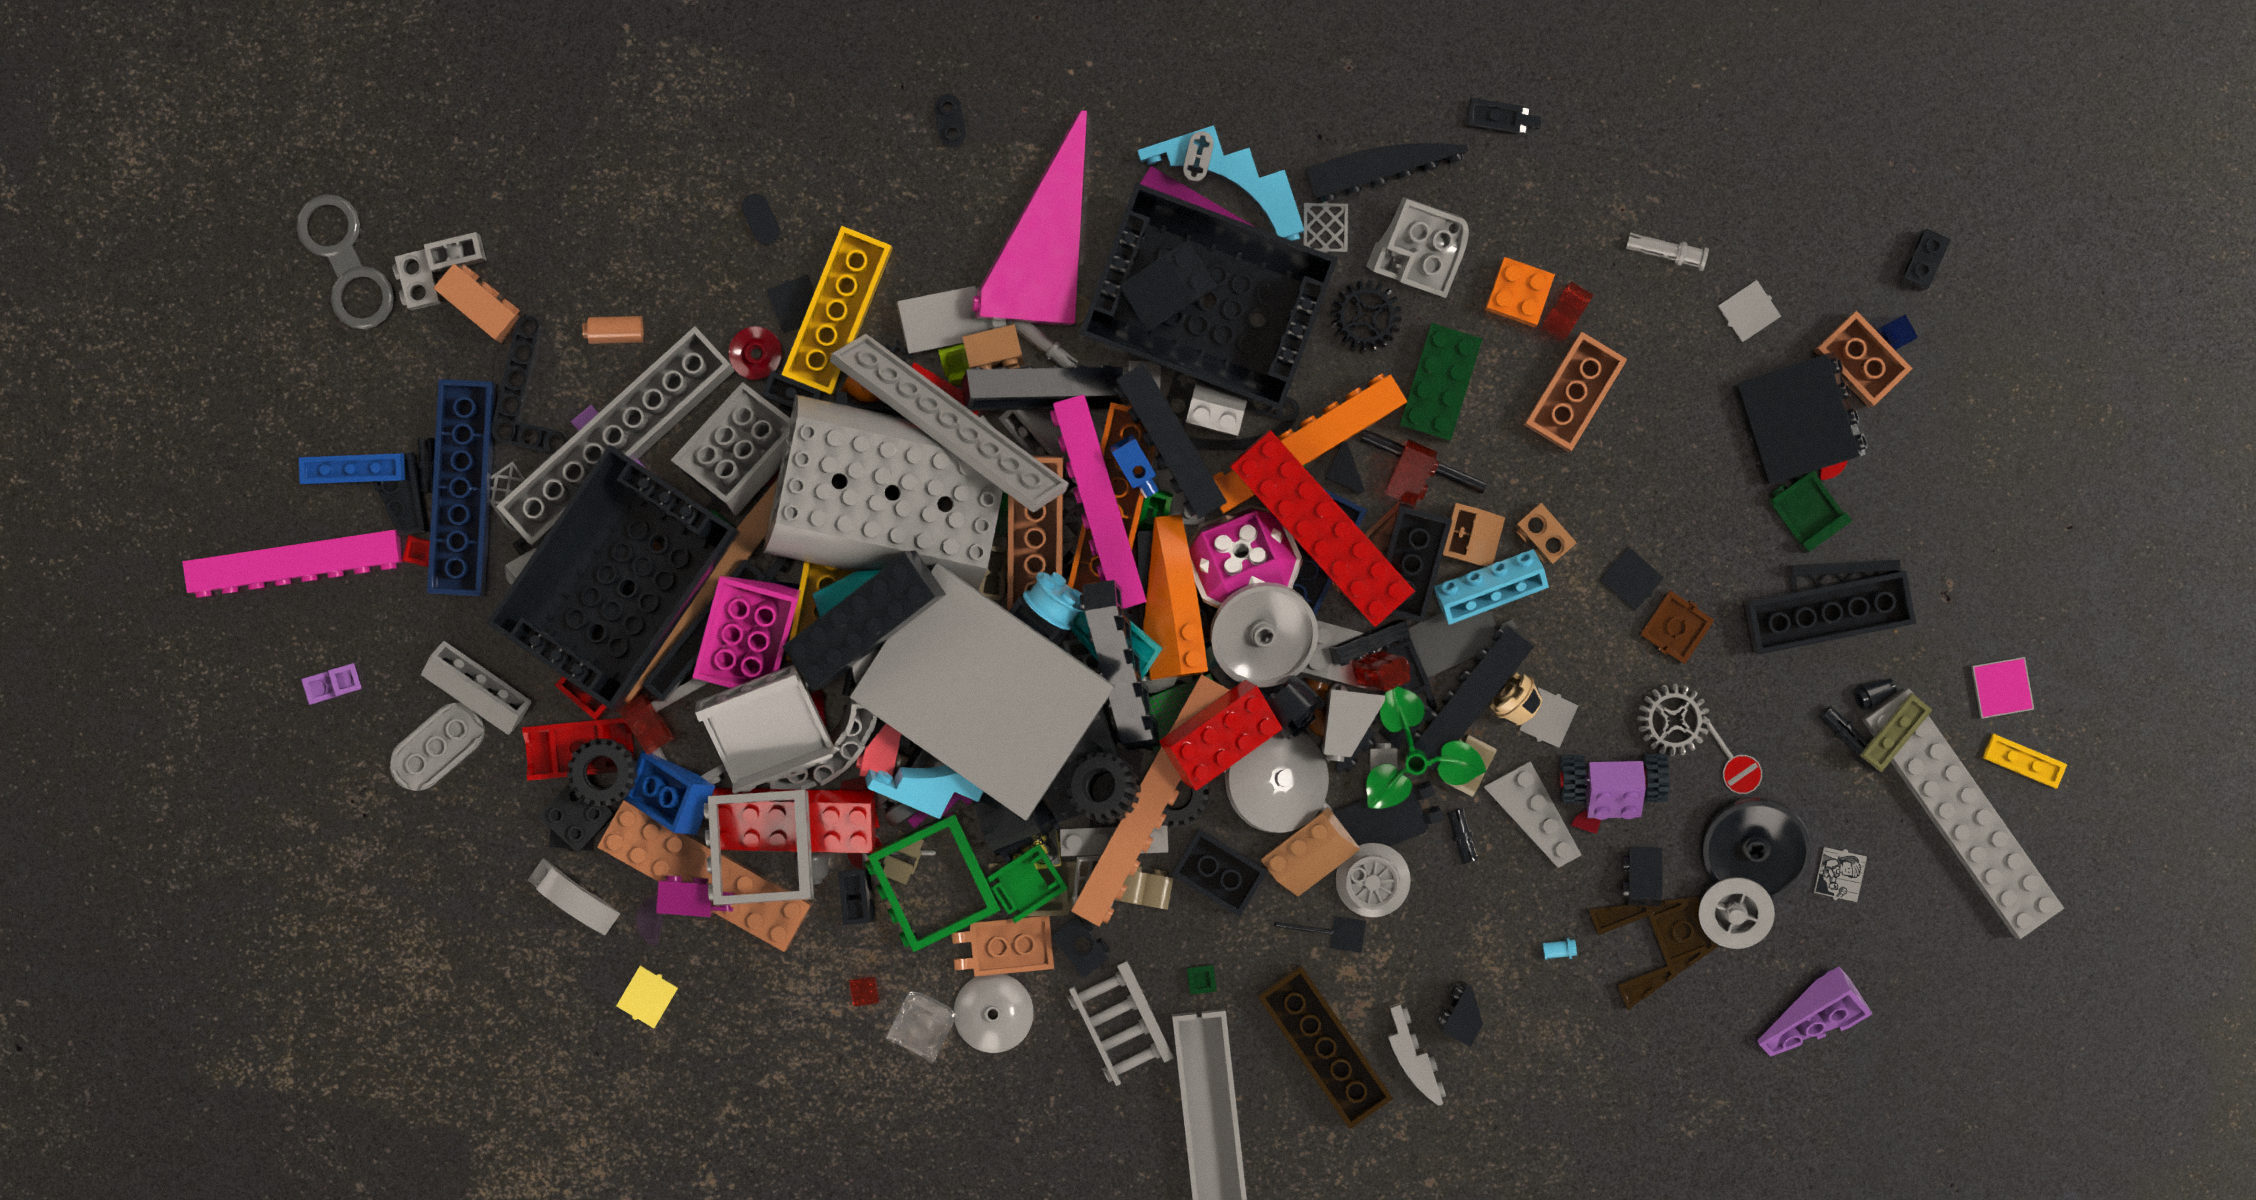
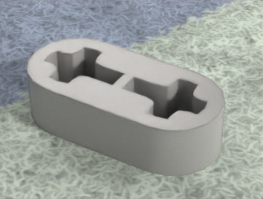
(1192, 154)

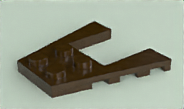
(1676, 931)

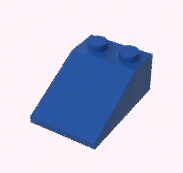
(670, 794)

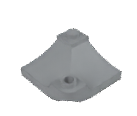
(1421, 247)

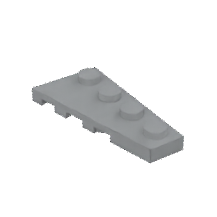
(1531, 807)

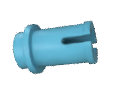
(1560, 949)

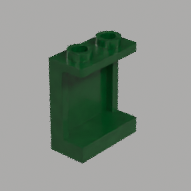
(1808, 510)

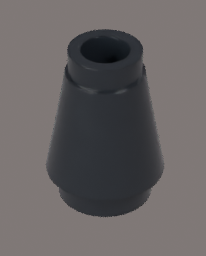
(1874, 693)

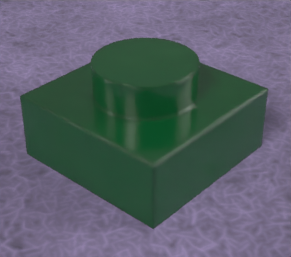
(1201, 979)

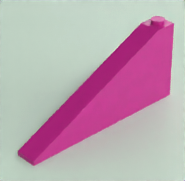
(1039, 260)

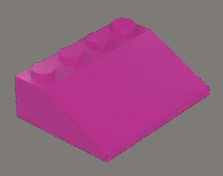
(745, 631)

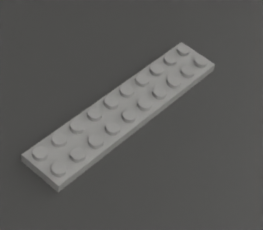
(949, 422)

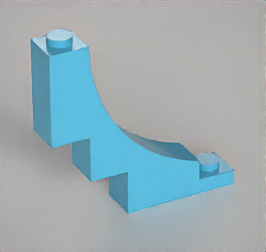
(1269, 192)
(923, 788)

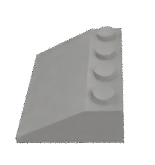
(736, 449)

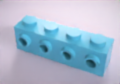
(1491, 586)

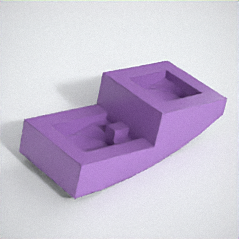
(331, 684)

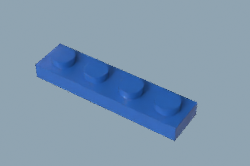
(351, 468)

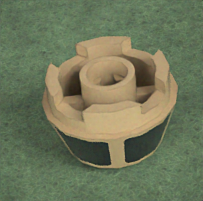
(1517, 700)

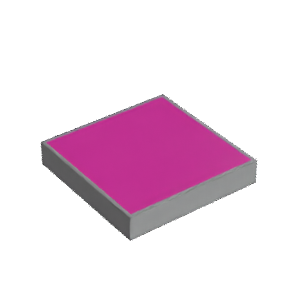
(2002, 687)

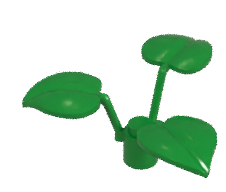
(1389, 787)

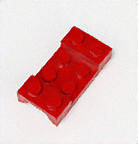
(552, 746)

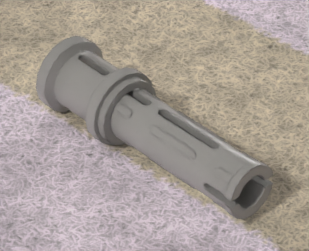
(1680, 253)

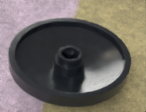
(1782, 838)

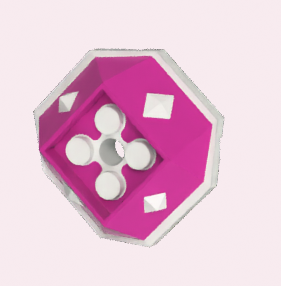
(1249, 529)

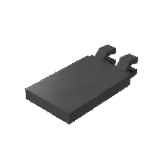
(1447, 645)

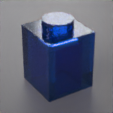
(1898, 332)

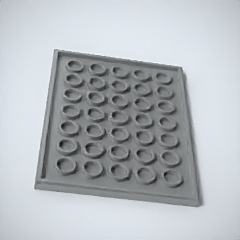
(984, 694)

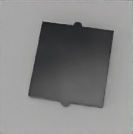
(791, 302)
(1632, 578)

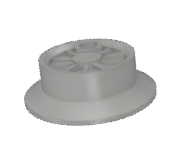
(1373, 880)
(1736, 913)

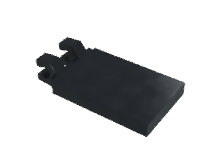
(1389, 824)

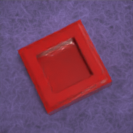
(417, 551)

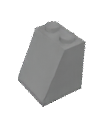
(1216, 409)
(1347, 721)

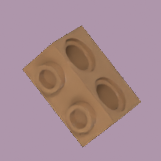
(1550, 529)

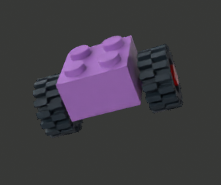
(1614, 787)

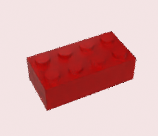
(1220, 735)

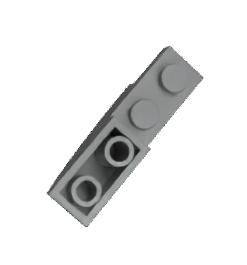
(1416, 1065)

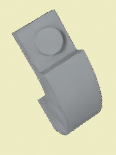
(573, 898)

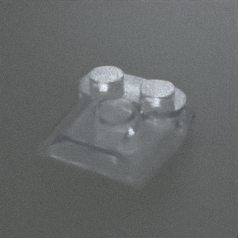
(922, 1025)

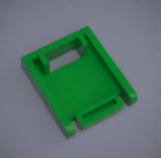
(1023, 886)

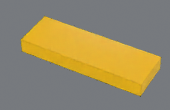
(2024, 761)

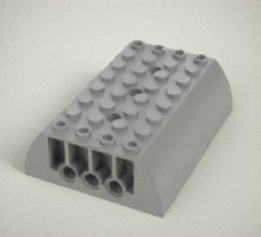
(858, 524)

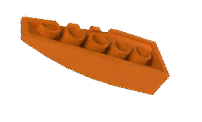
(1172, 603)

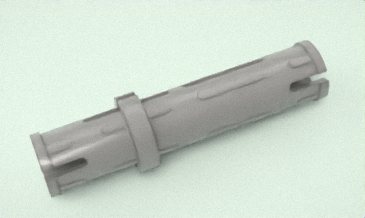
(1044, 344)

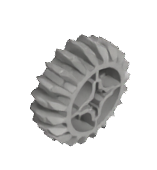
(1692, 734)

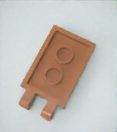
(1007, 946)

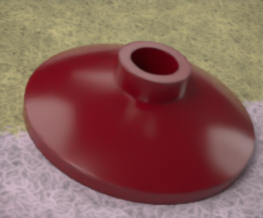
(748, 340)

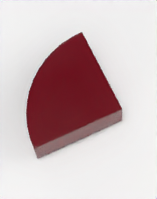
(1583, 822)

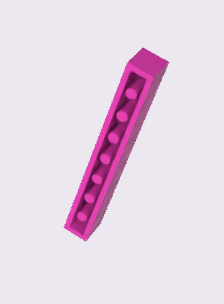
(1097, 497)
(292, 562)

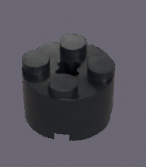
(1295, 706)

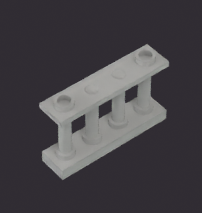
(1134, 1001)

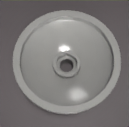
(1007, 998)

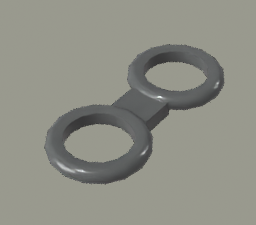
(345, 261)

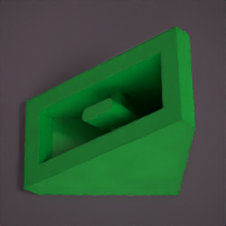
(1154, 506)

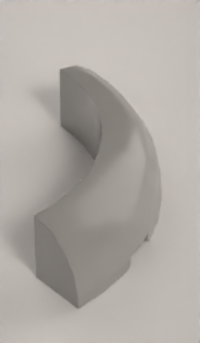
(848, 742)

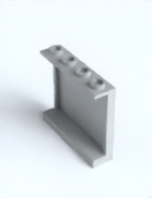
(765, 729)

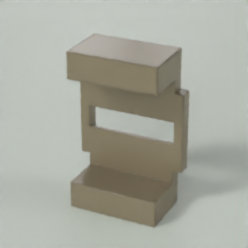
(900, 870)

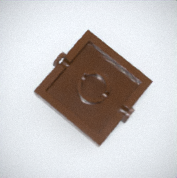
(1677, 627)

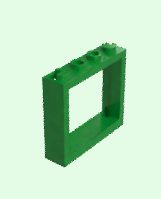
(886, 891)

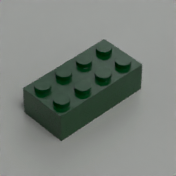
(1440, 382)

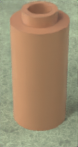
(614, 329)

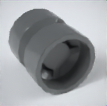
(895, 810)

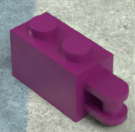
(687, 897)

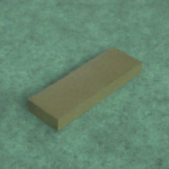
(1895, 732)

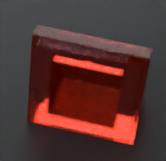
(864, 991)

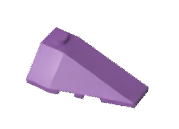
(1824, 1006)

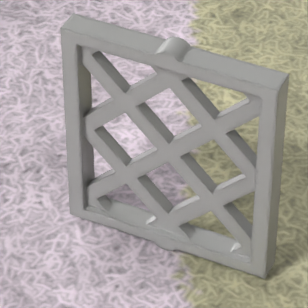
(1326, 206)

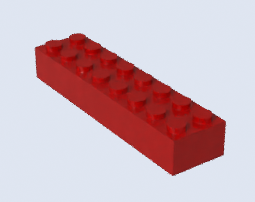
(1321, 528)

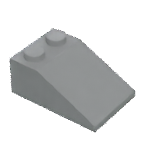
(1321, 662)

